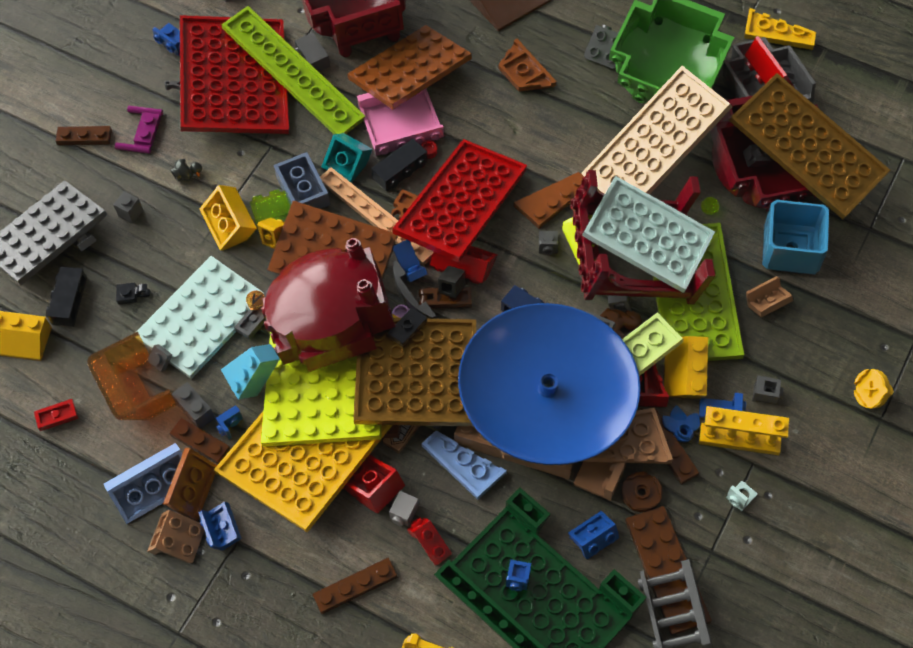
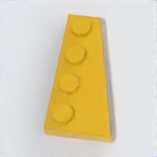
(778, 31)

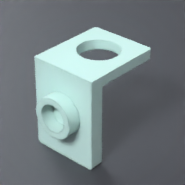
(737, 498)

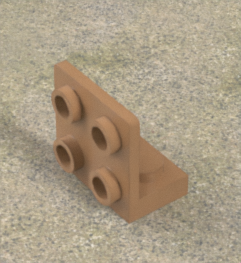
(600, 477)
(177, 536)

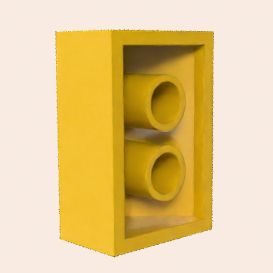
(227, 217)
(23, 335)
(687, 369)

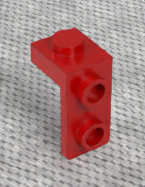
(429, 540)

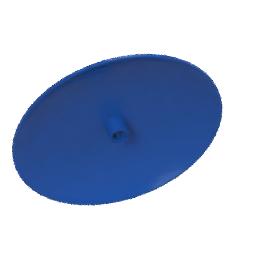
(558, 346)

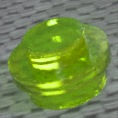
(710, 205)

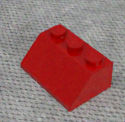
(763, 62)
(475, 262)

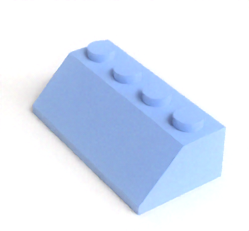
(144, 484)

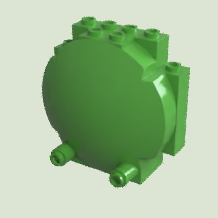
(664, 38)

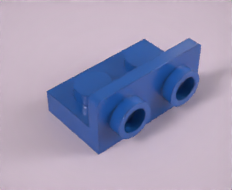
(169, 37)
(594, 534)

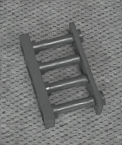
(690, 594)

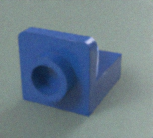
(228, 419)

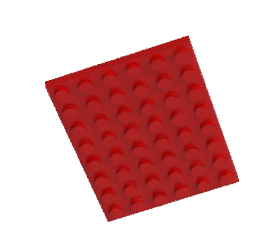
(224, 84)

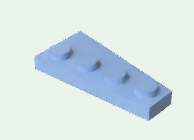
(466, 467)

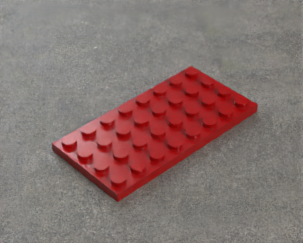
(460, 200)

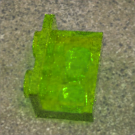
(269, 206)

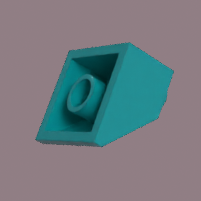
(346, 156)

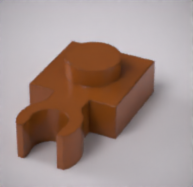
(403, 202)

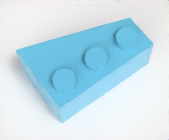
(251, 370)

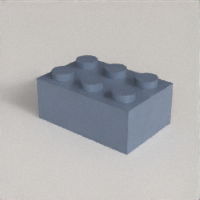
(302, 182)

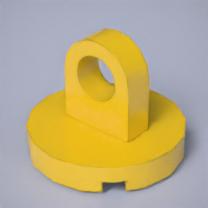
(872, 388)

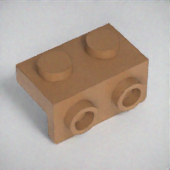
(768, 297)

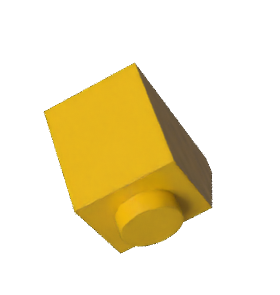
(270, 231)

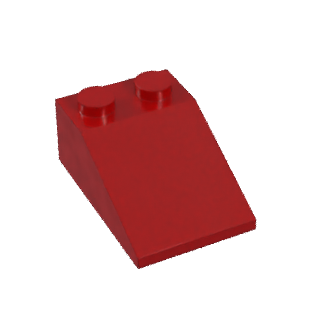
(374, 484)

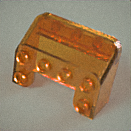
(120, 384)

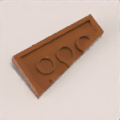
(549, 201)

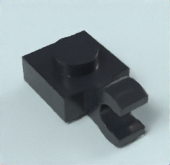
(129, 292)

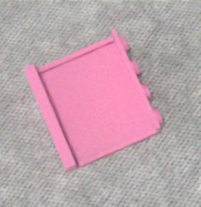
(394, 128)

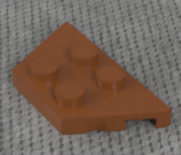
(524, 70)

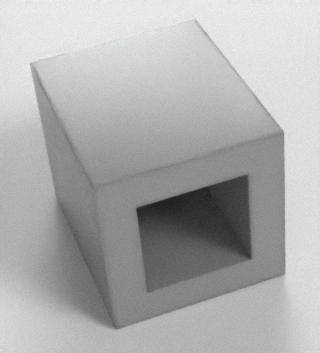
(403, 509)

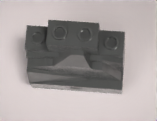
(743, 81)

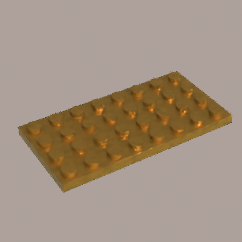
(809, 145)

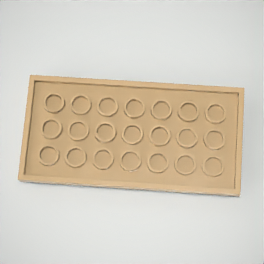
(660, 133)

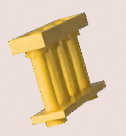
(743, 430)

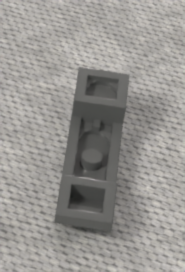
(405, 295)

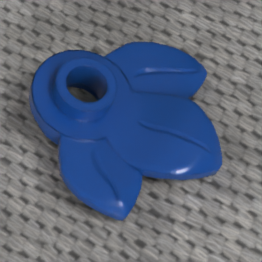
(680, 422)

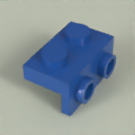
(220, 526)

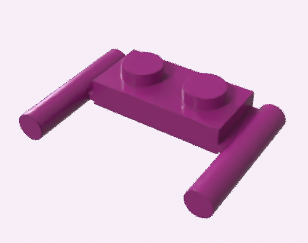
(146, 130)

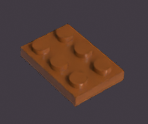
(190, 484)

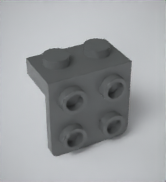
(600, 46)

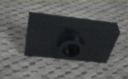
(407, 327)

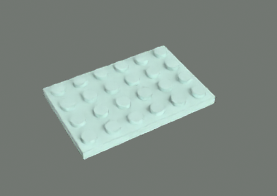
(649, 234)
(199, 316)

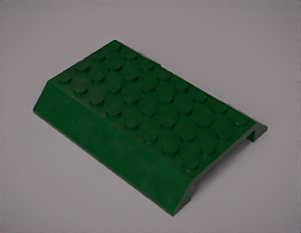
(559, 602)

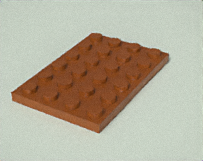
(409, 66)
(315, 229)

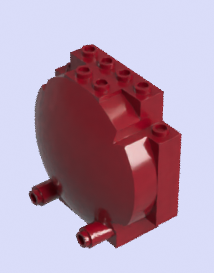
(355, 20)
(754, 184)
(327, 306)

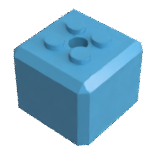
(796, 225)

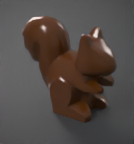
(629, 320)

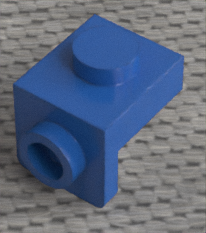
(518, 575)

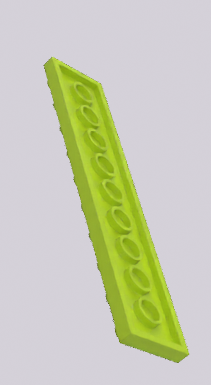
(293, 72)

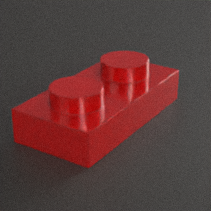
(56, 415)

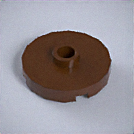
(641, 482)

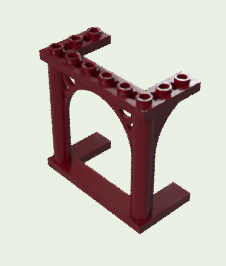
(596, 273)

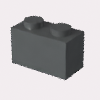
(312, 51)
(193, 405)

